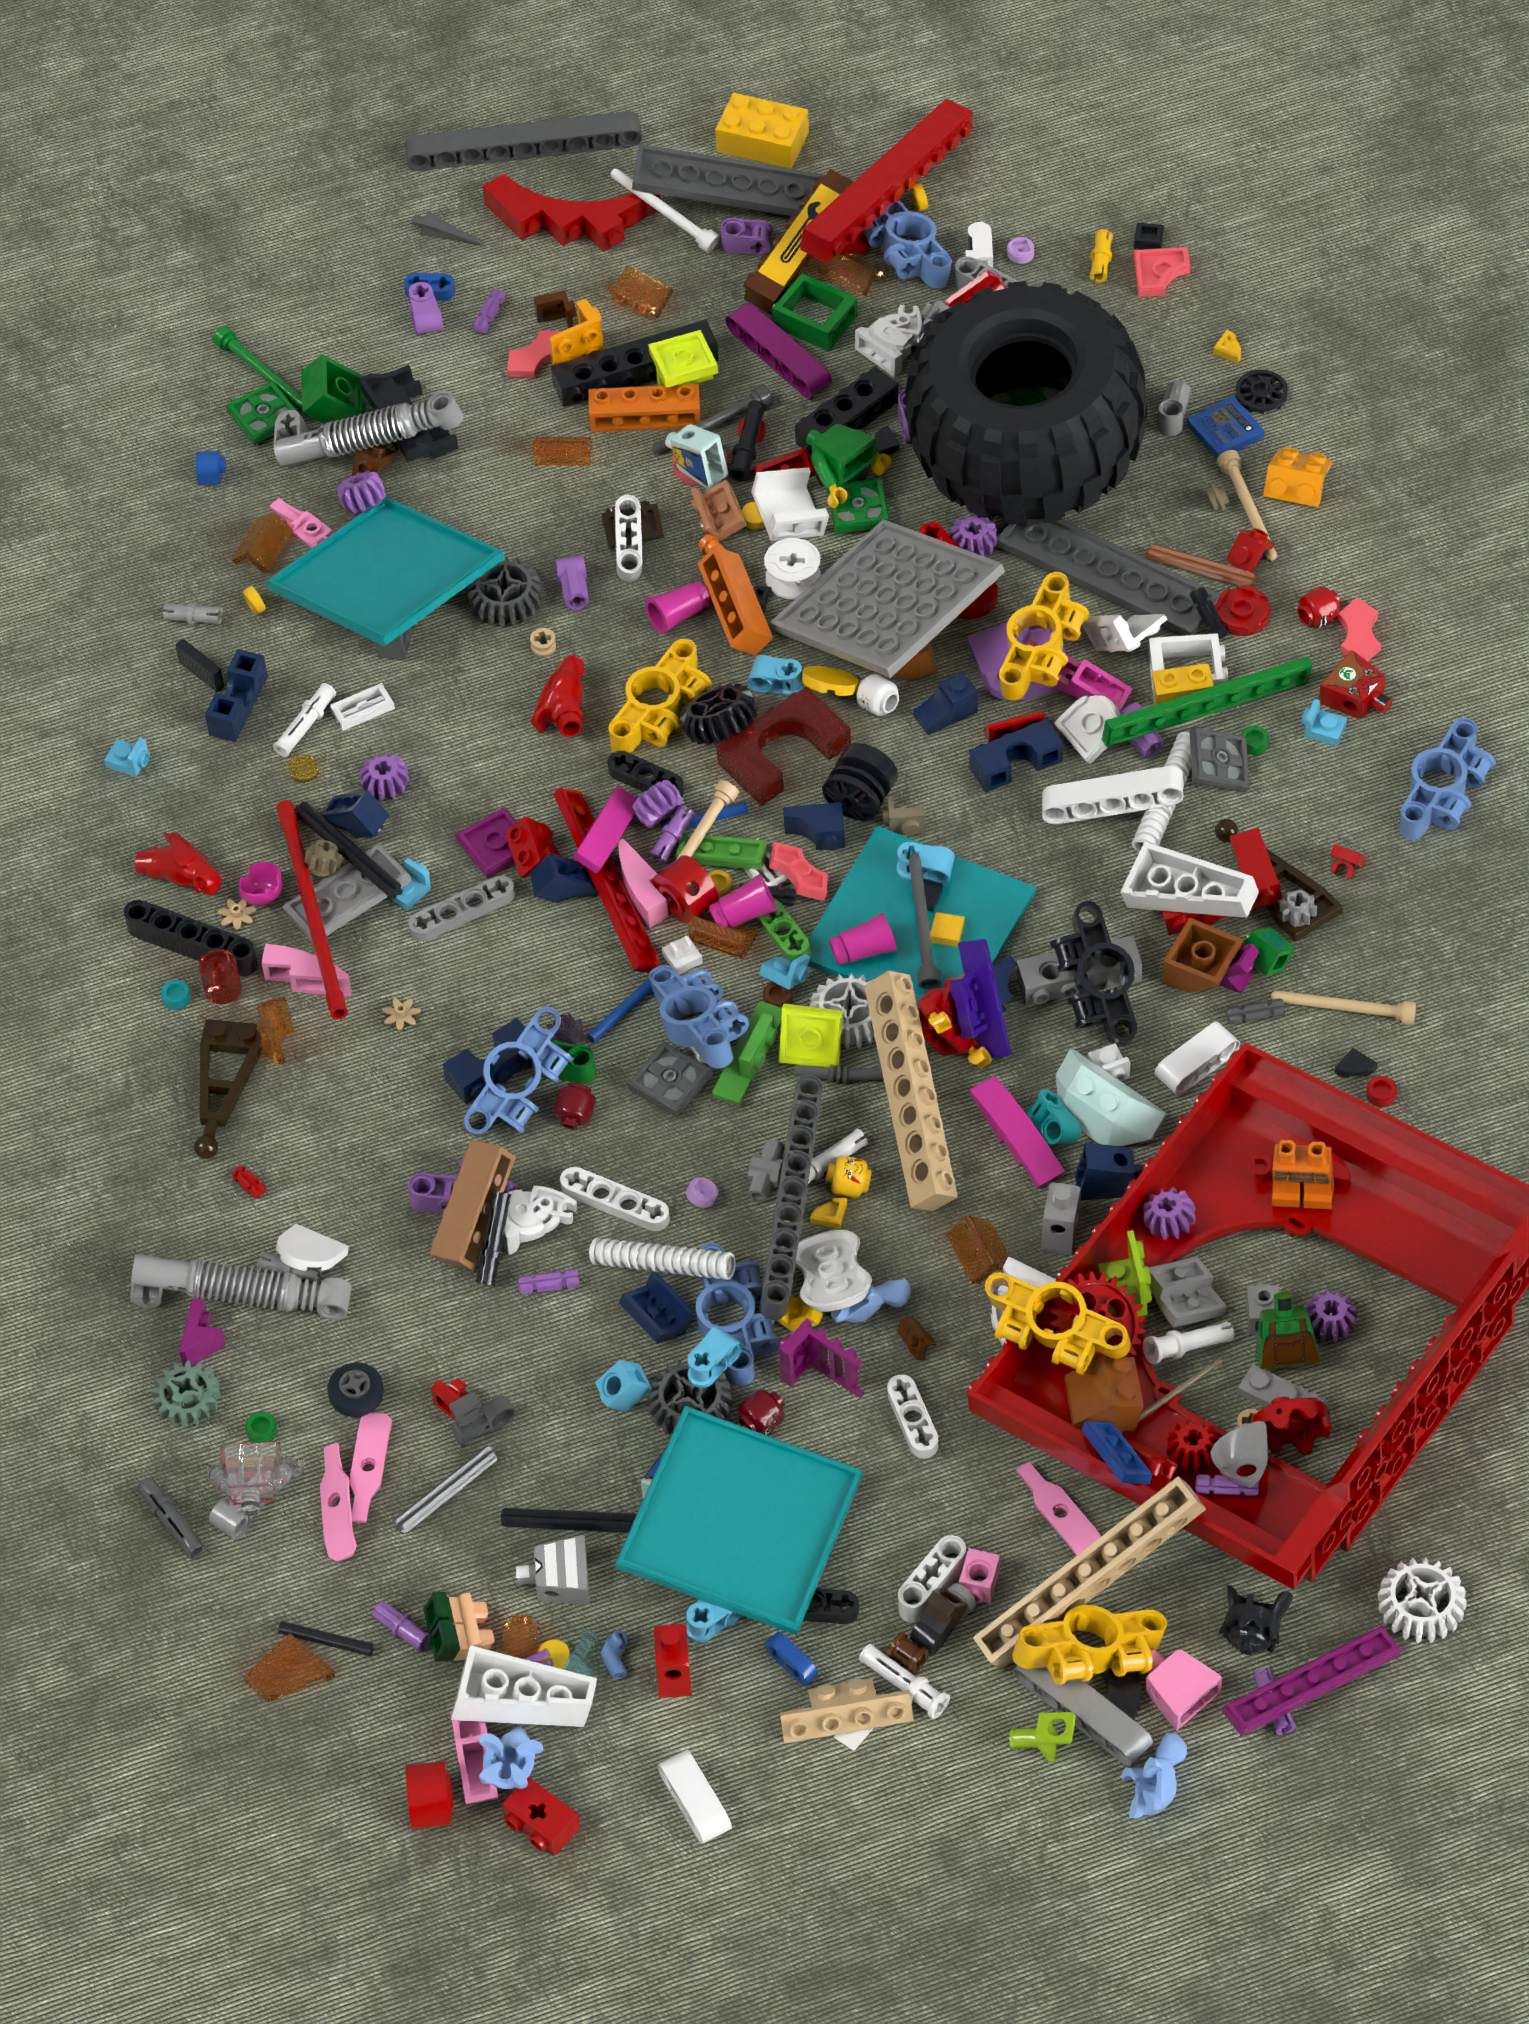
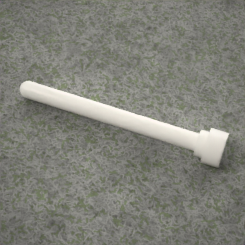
(705, 238)

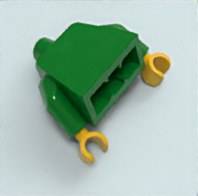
(843, 454)

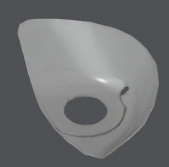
(1239, 1448)

